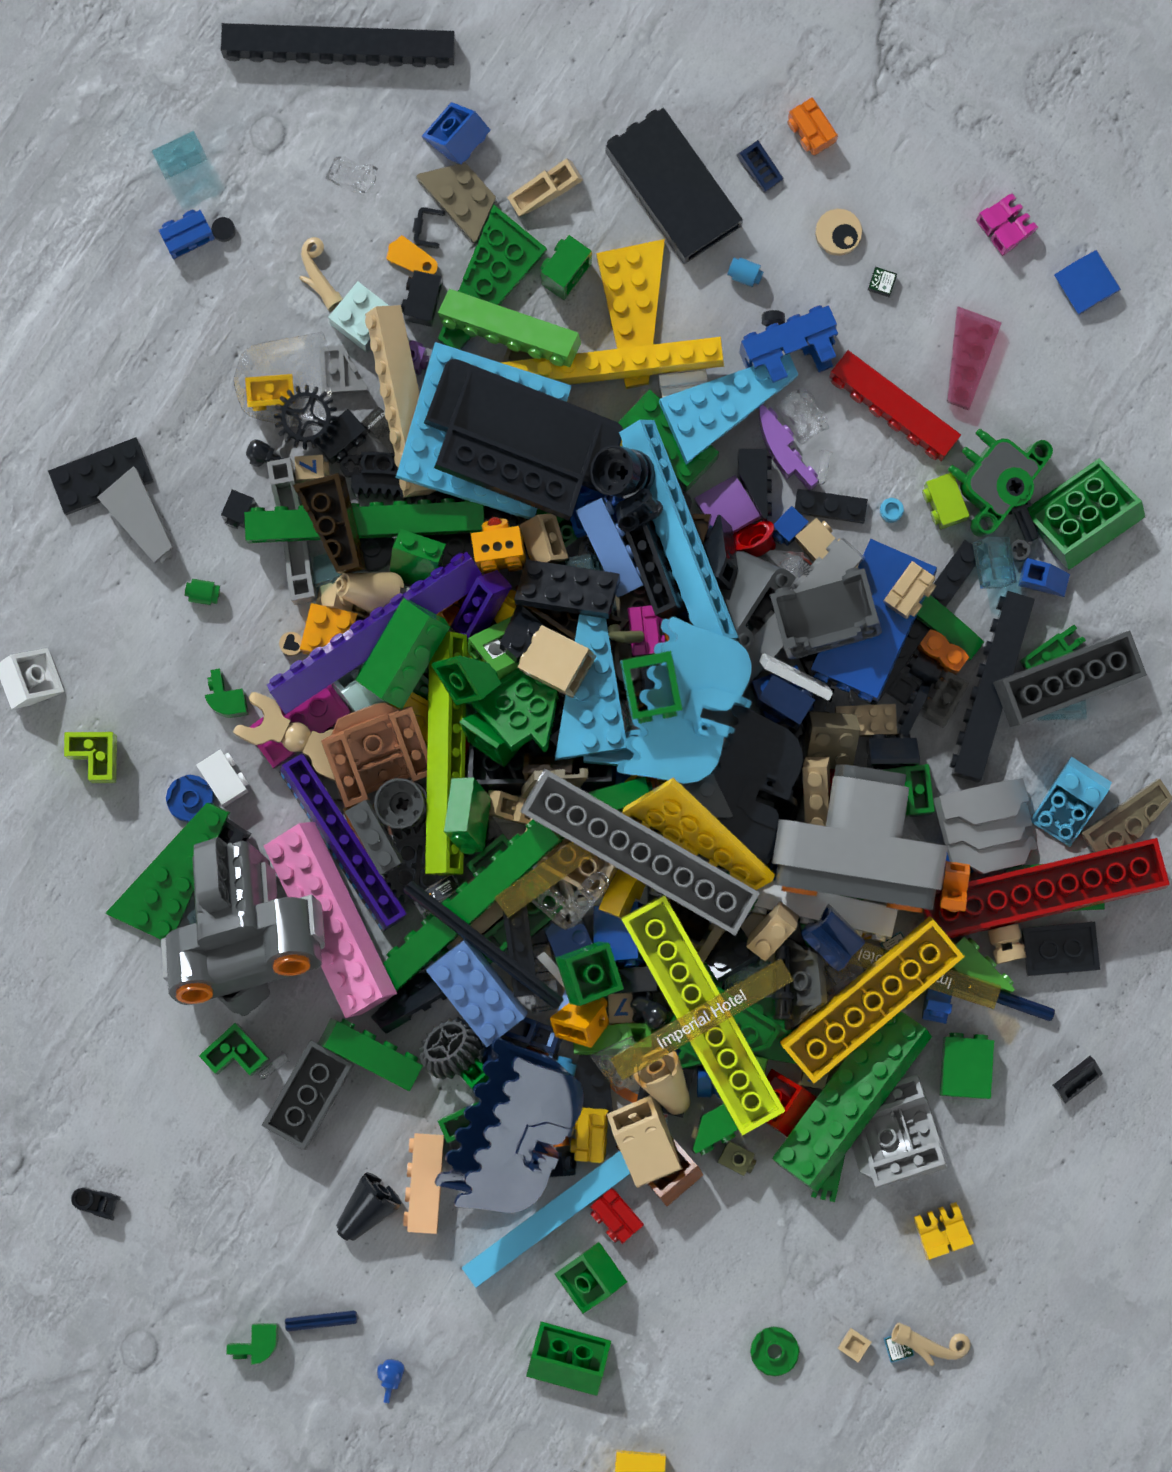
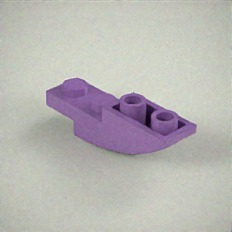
(777, 441)

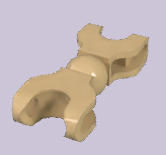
(294, 735)

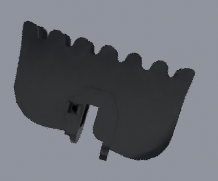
(761, 763)

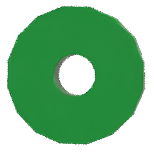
(785, 1361)

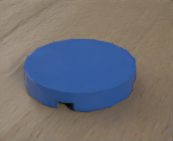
(188, 796)

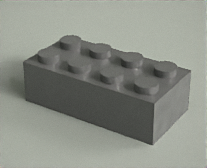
(308, 1095)

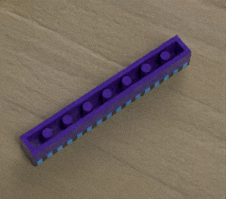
(342, 842)

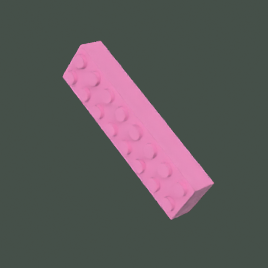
(349, 953)

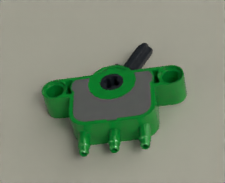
(992, 474)

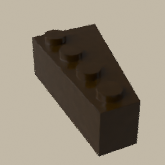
(333, 519)

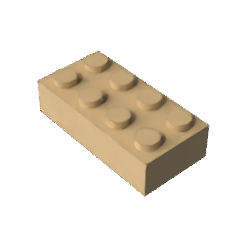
(873, 718)

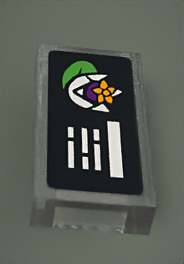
(441, 891)

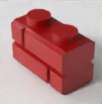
(616, 1215)

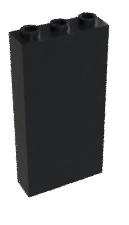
(673, 185)

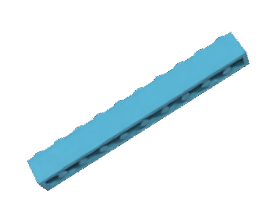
(680, 536)

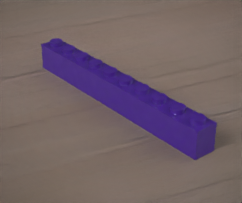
(354, 646)

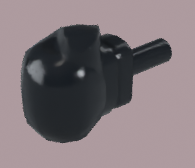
(260, 452)

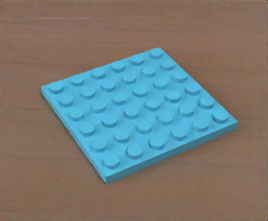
(426, 441)

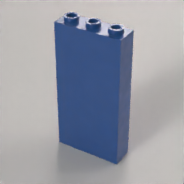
(868, 663)

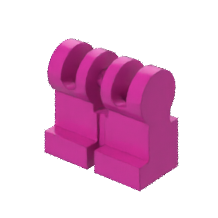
(995, 222)

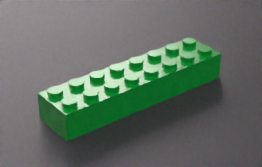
(850, 1100)

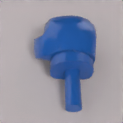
(390, 1374)

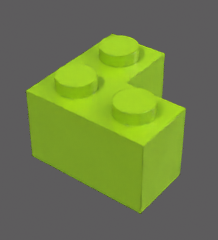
(98, 749)

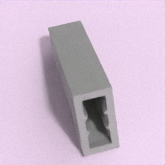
(135, 511)

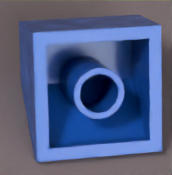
(456, 132)

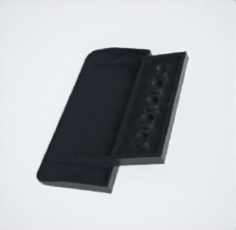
(516, 438)

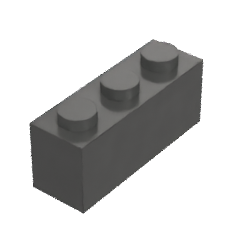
(375, 837)

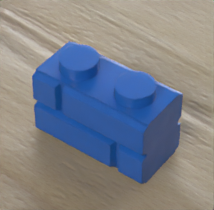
(186, 233)

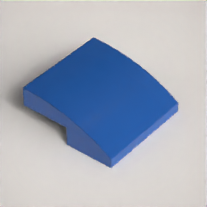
(1087, 282)

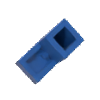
(936, 1006)

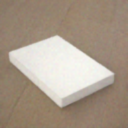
(795, 676)

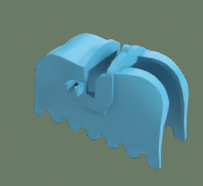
(709, 676)

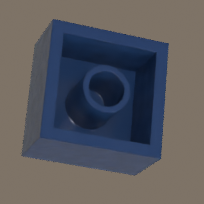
(785, 701)

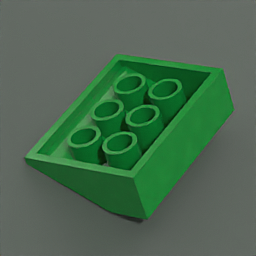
(1085, 513)

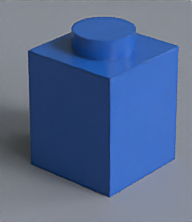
(789, 526)

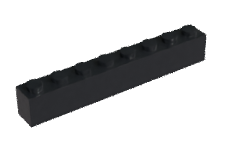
(986, 706)

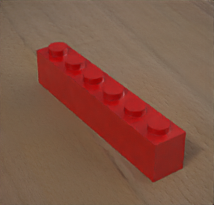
(894, 405)

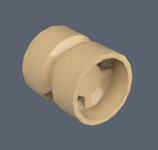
(1003, 936)

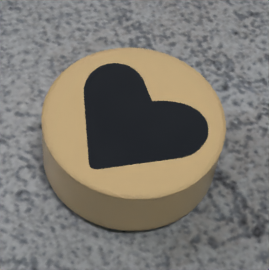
(290, 643)

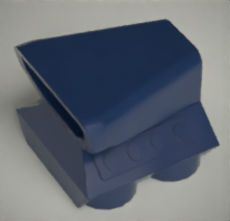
(833, 938)
(567, 940)

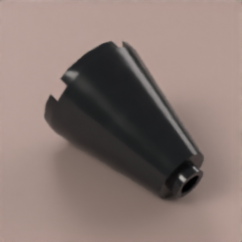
(367, 1207)

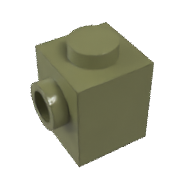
(737, 1158)

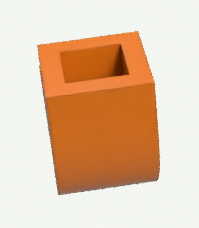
(955, 886)

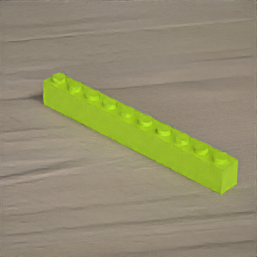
(444, 761)

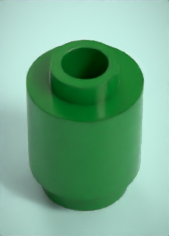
(202, 592)

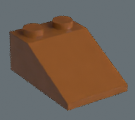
(673, 1185)

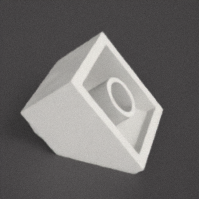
(29, 678)

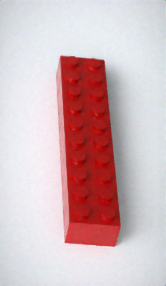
(1055, 888)

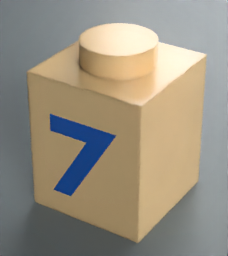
(310, 468)
(619, 1008)

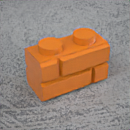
(812, 127)

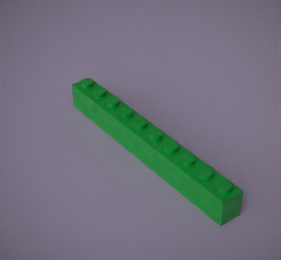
(371, 520)
(470, 901)

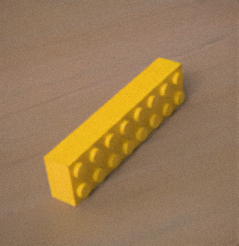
(872, 999)

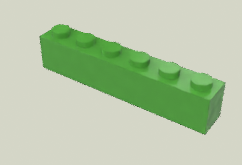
(509, 328)

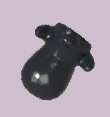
(652, 1012)

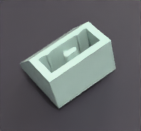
(353, 692)

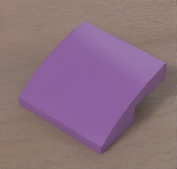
(730, 502)

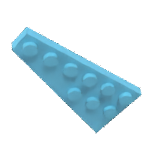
(593, 716)

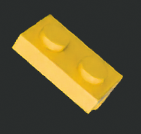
(267, 390)

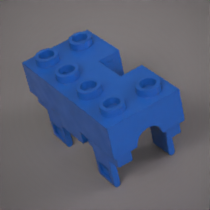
(810, 333)

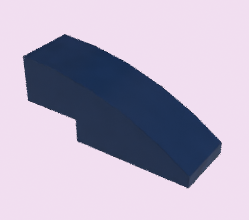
(534, 1034)

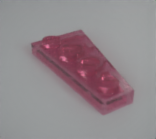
(970, 352)

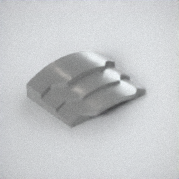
(987, 825)
(900, 1138)

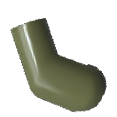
(616, 634)

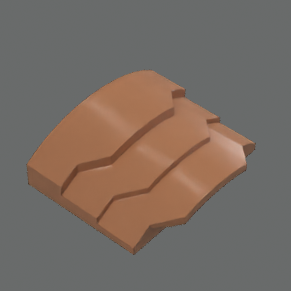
(374, 748)

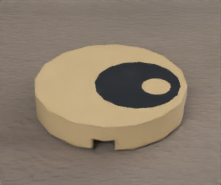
(838, 232)

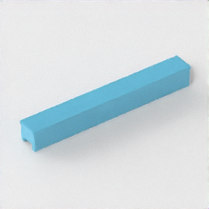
(546, 1219)

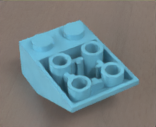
(1071, 801)

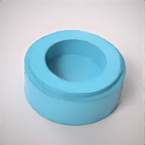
(891, 510)

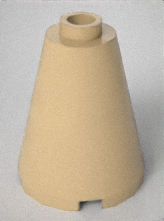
(369, 589)
(666, 1083)

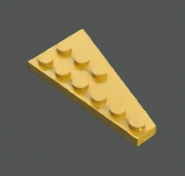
(631, 294)
(695, 829)

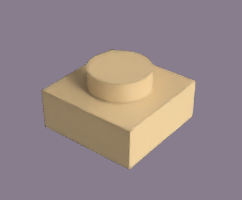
(854, 1345)

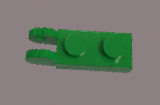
(1052, 649)

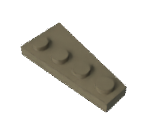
(1129, 819)

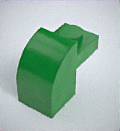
(223, 702)
(263, 1343)

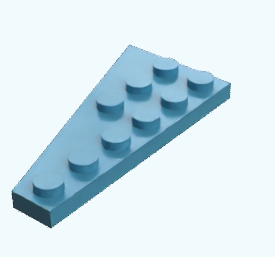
(715, 407)

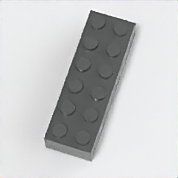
(1070, 678)

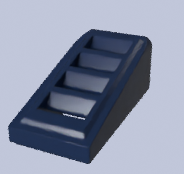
(748, 164)

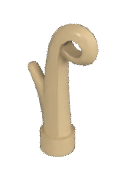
(318, 281)
(923, 1346)

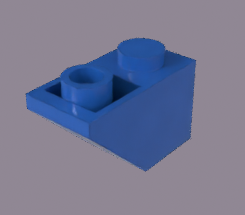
(1043, 577)

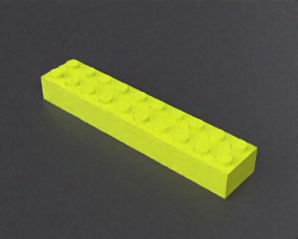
(686, 987)

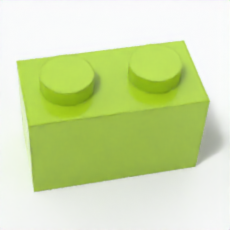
(945, 501)

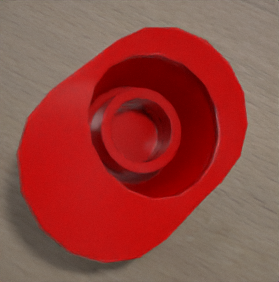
(755, 538)

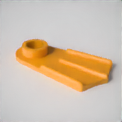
(409, 256)

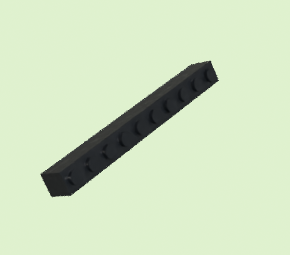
(338, 44)

